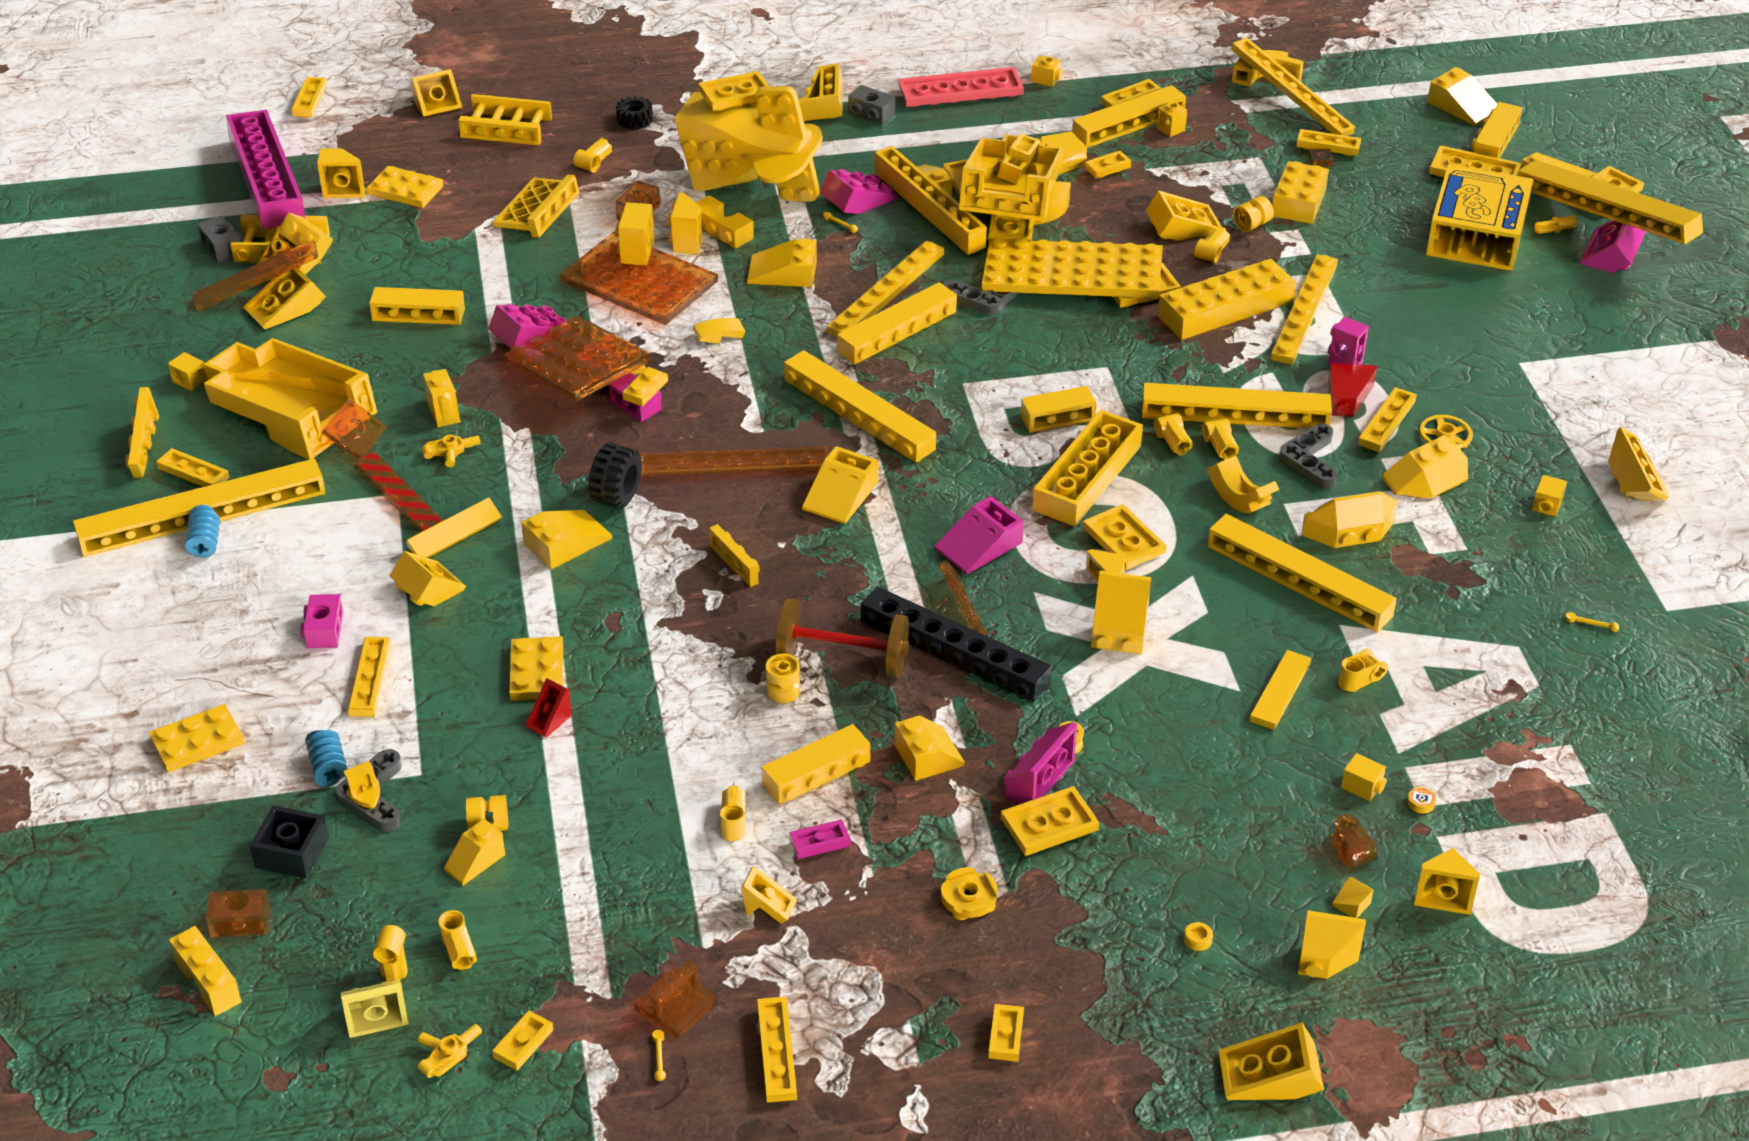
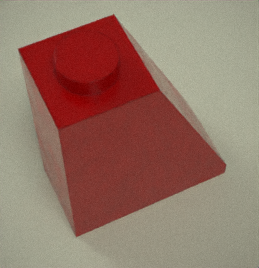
(1349, 387)

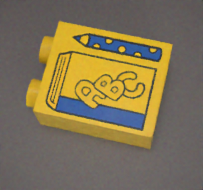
(1479, 217)

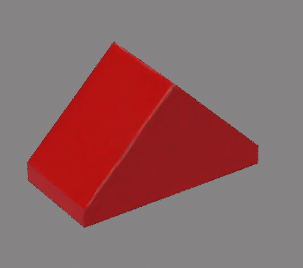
(550, 709)

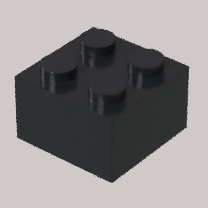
(289, 841)

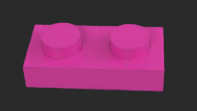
(820, 839)

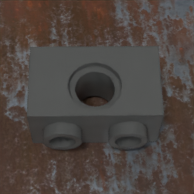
(871, 104)
(217, 237)

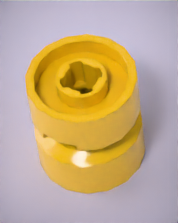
(1253, 213)
(783, 678)
(477, 810)

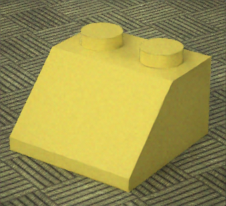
(374, 1008)

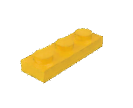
(1129, 93)
(309, 97)
(1336, 143)
(191, 468)
(734, 555)

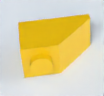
(475, 852)

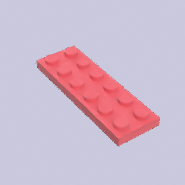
(960, 86)

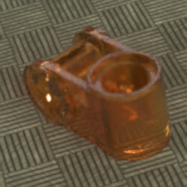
(1353, 841)

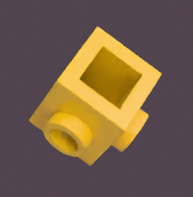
(1046, 71)

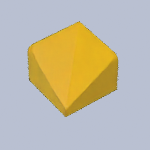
(1353, 898)

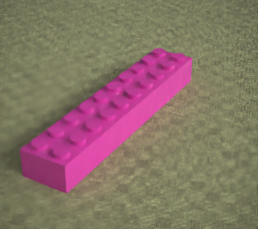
(264, 167)

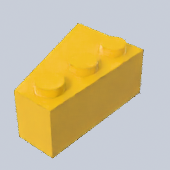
(824, 95)

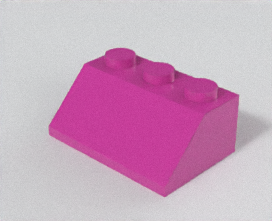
(1612, 247)
(1042, 764)

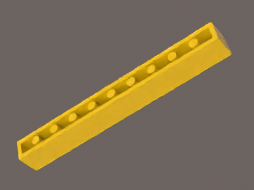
(1613, 202)
(171, 513)

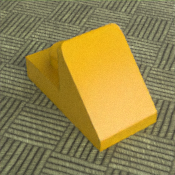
(763, 892)

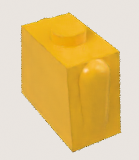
(1074, 150)
(441, 398)

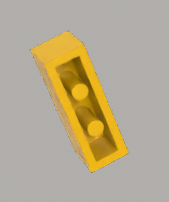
(1058, 409)

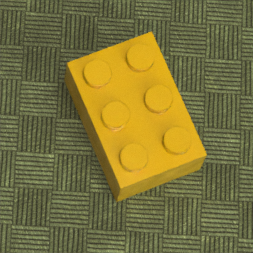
(1300, 192)

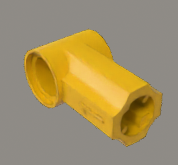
(592, 157)
(1212, 246)
(1172, 430)
(1219, 434)
(732, 813)
(456, 940)
(390, 953)

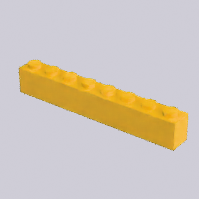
(930, 200)
(1237, 405)
(860, 406)
(1302, 573)

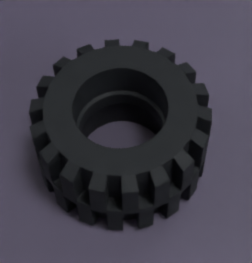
(614, 475)

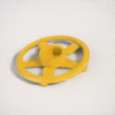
(1446, 429)

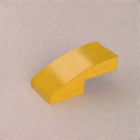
(714, 329)

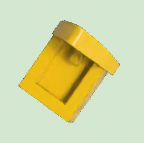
(363, 785)

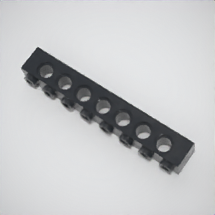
(959, 644)

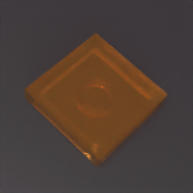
(354, 429)

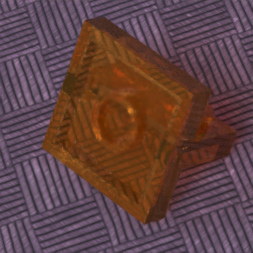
(676, 1000)

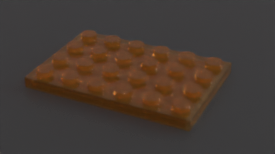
(652, 290)
(577, 358)

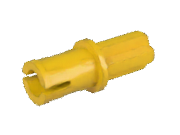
(1556, 224)

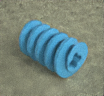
(202, 531)
(326, 757)

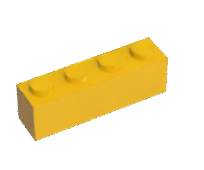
(1497, 130)
(417, 305)
(815, 764)

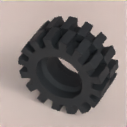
(634, 112)

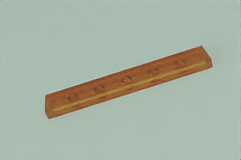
(255, 275)

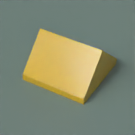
(1447, 883)

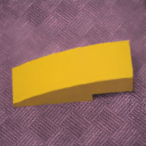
(1018, 158)

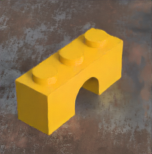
(732, 230)
(212, 977)

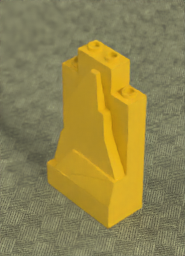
(992, 195)
(286, 391)

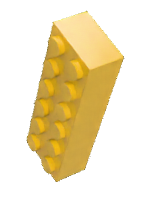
(1226, 298)
(1087, 468)

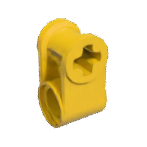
(1360, 671)

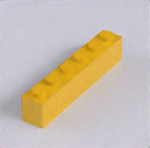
(1124, 117)
(896, 323)

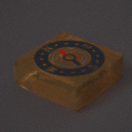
(1321, 157)

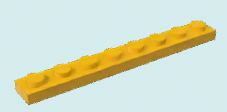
(1292, 87)
(887, 287)
(1304, 309)

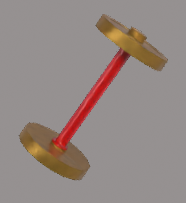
(789, 630)

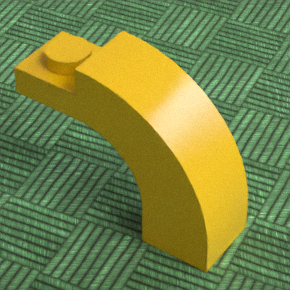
(1246, 75)
(1058, 202)
(1237, 488)

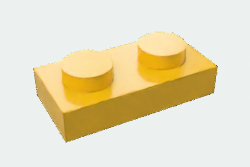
(1107, 164)
(645, 386)
(1006, 1032)
(522, 1040)

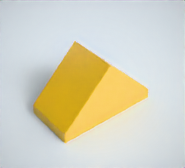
(1104, 561)

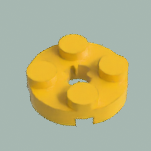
(964, 905)

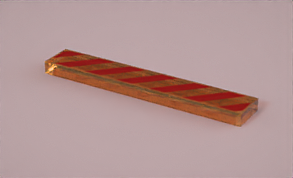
(397, 491)

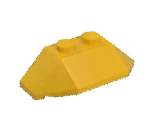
(1635, 469)
(1428, 470)
(1351, 520)

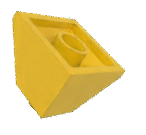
(1329, 944)

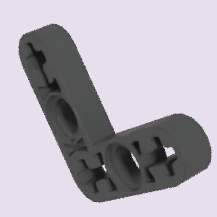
(985, 302)
(1295, 455)
(385, 766)

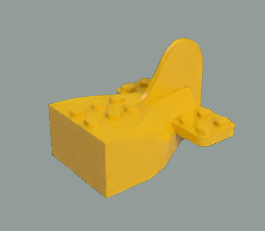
(751, 143)

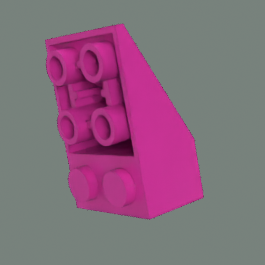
(856, 191)
(518, 324)
(981, 535)

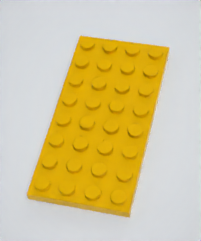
(1073, 268)

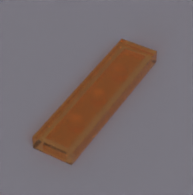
(962, 598)

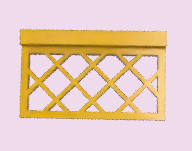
(544, 211)

